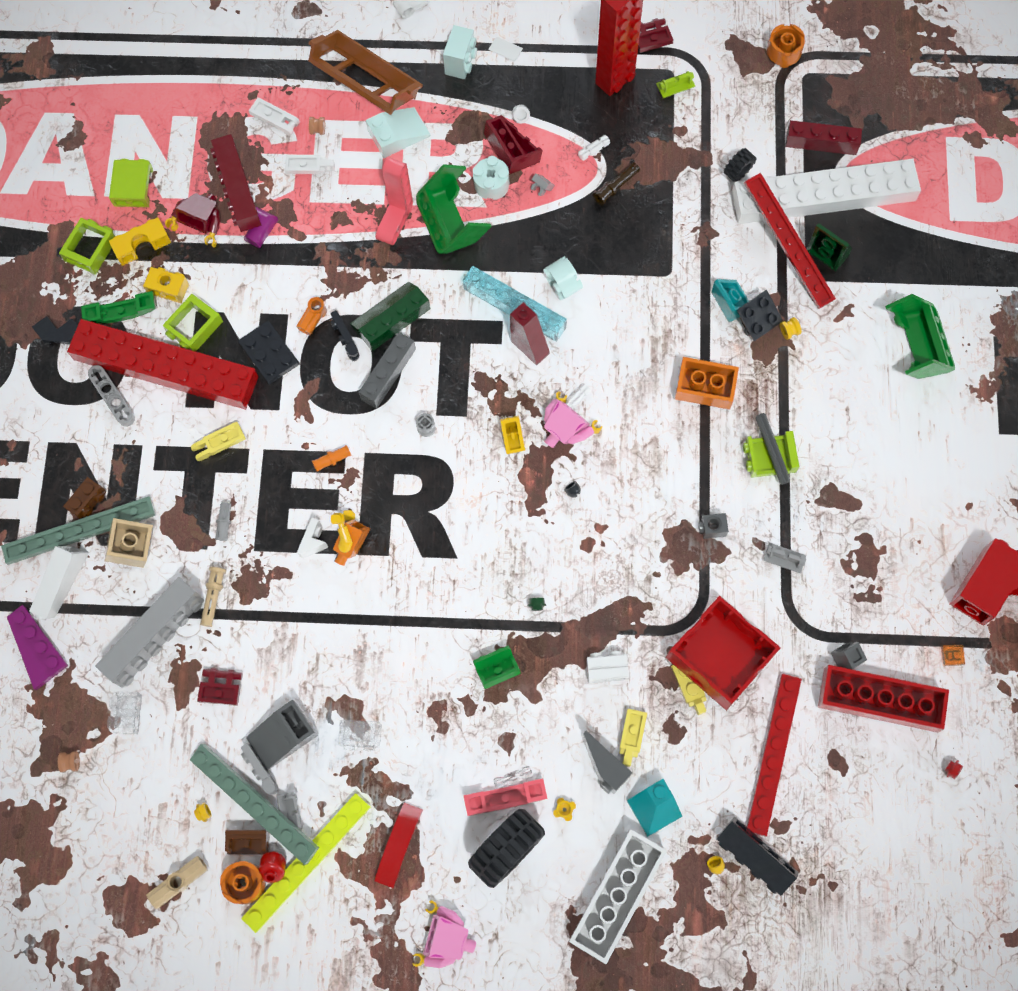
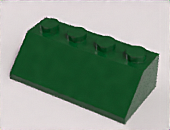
(391, 315)

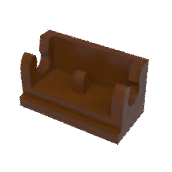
(247, 842)

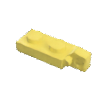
(691, 692)
(632, 735)

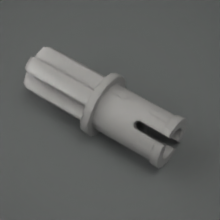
(223, 522)

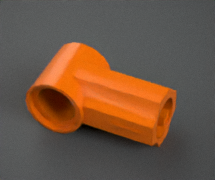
(311, 317)

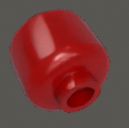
(272, 867)

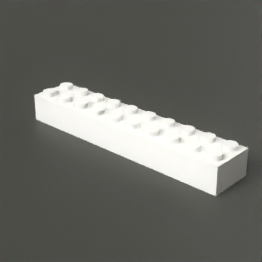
(834, 190)

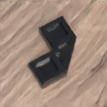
(49, 333)

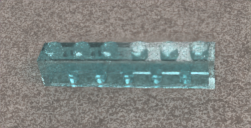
(508, 299)

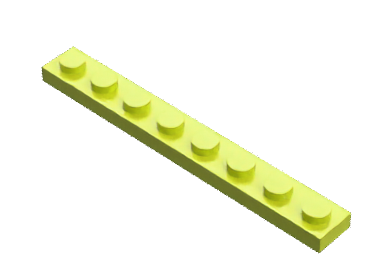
(297, 872)

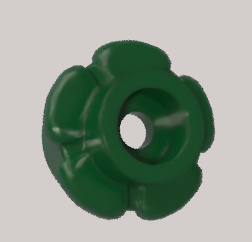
(537, 604)

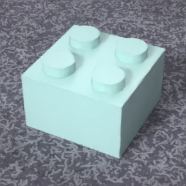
(459, 52)

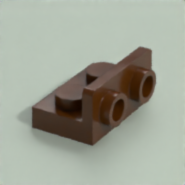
(85, 498)

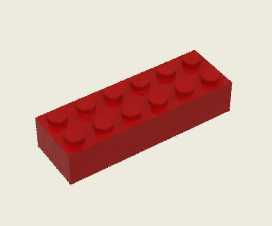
(883, 698)

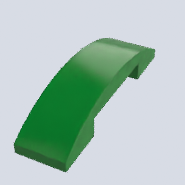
(119, 311)

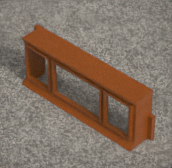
(370, 62)

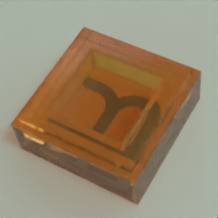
(953, 655)

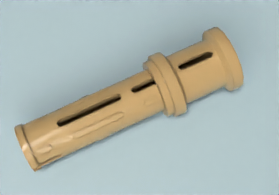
(207, 620)

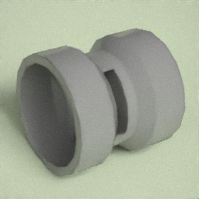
(425, 429)

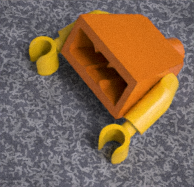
(350, 536)

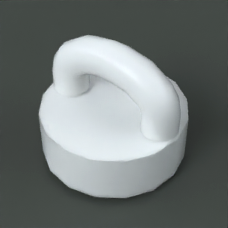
(520, 114)

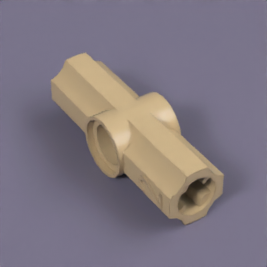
(166, 890)

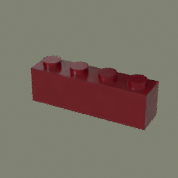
(823, 137)

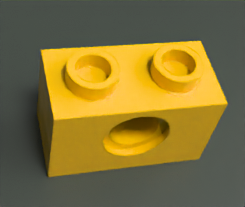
(173, 291)

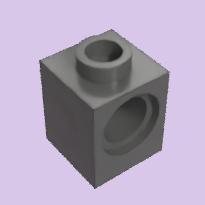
(721, 522)
(849, 655)

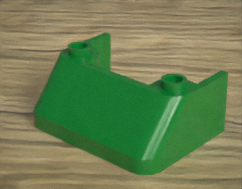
(441, 214)
(924, 335)

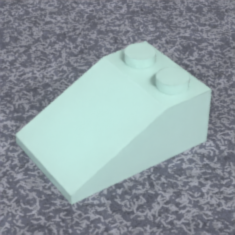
(397, 130)

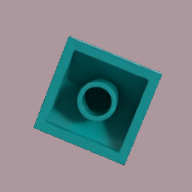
(729, 297)

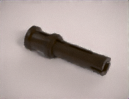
(610, 188)

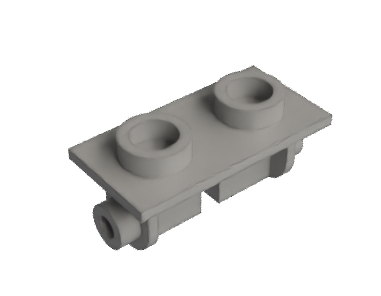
(785, 558)
(288, 807)

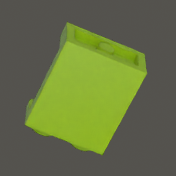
(130, 183)
(759, 461)

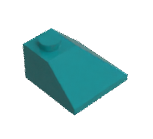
(655, 807)

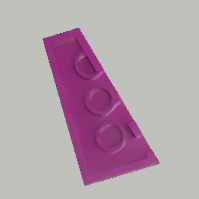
(36, 649)

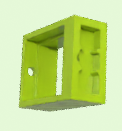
(94, 263)
(203, 333)

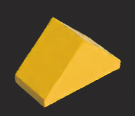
(512, 434)

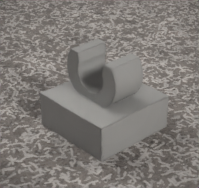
(543, 183)

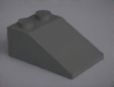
(608, 768)

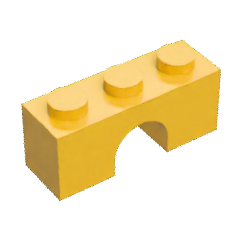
(125, 244)

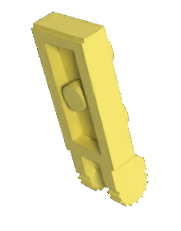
(219, 441)

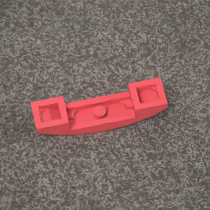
(505, 797)

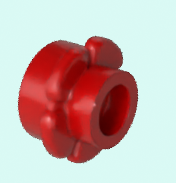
(954, 769)

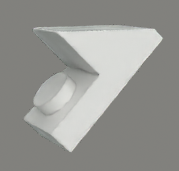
(309, 543)

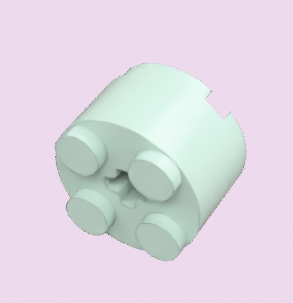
(491, 178)
(563, 278)

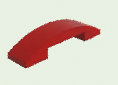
(397, 845)

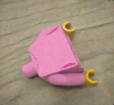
(566, 424)
(445, 939)

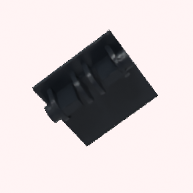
(759, 315)

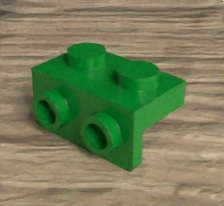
(496, 667)

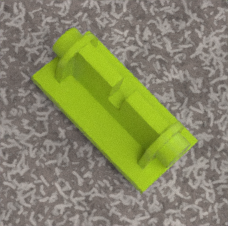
(676, 84)

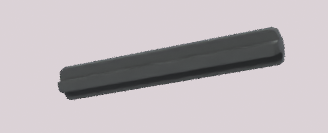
(772, 448)

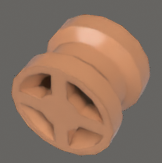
(317, 125)
(68, 761)

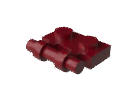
(656, 37)
(219, 693)

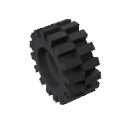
(740, 165)

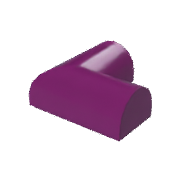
(259, 234)

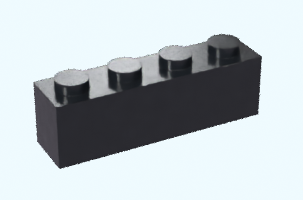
(757, 856)

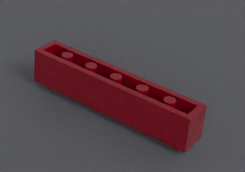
(235, 183)

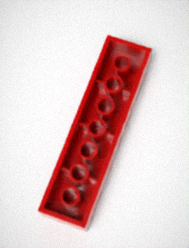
(617, 43)

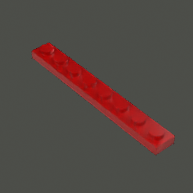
(789, 240)
(774, 755)

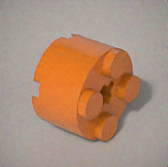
(785, 45)
(231, 884)

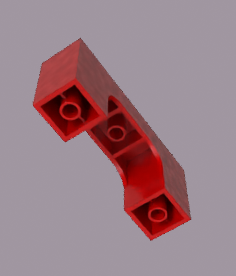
(988, 582)

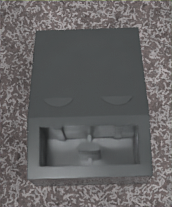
(281, 734)

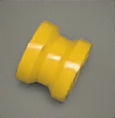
(790, 328)

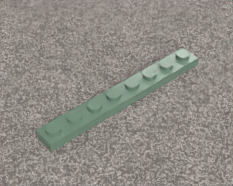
(76, 530)
(254, 804)

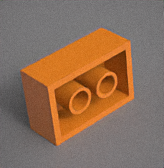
(706, 383)

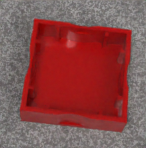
(722, 653)

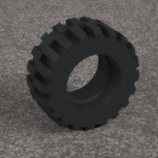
(506, 847)

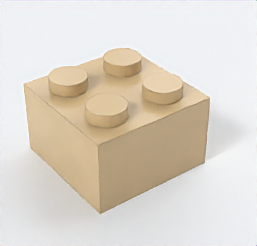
(128, 543)

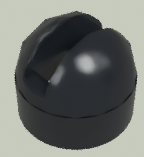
(573, 489)

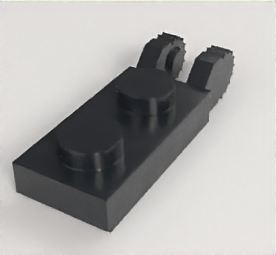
(344, 337)

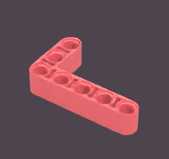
(399, 198)

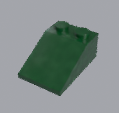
(828, 247)

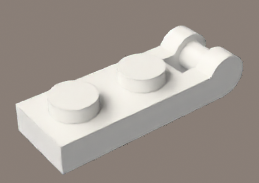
(274, 116)

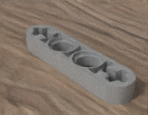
(111, 395)

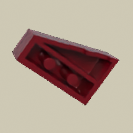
(511, 145)

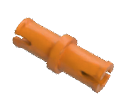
(331, 458)

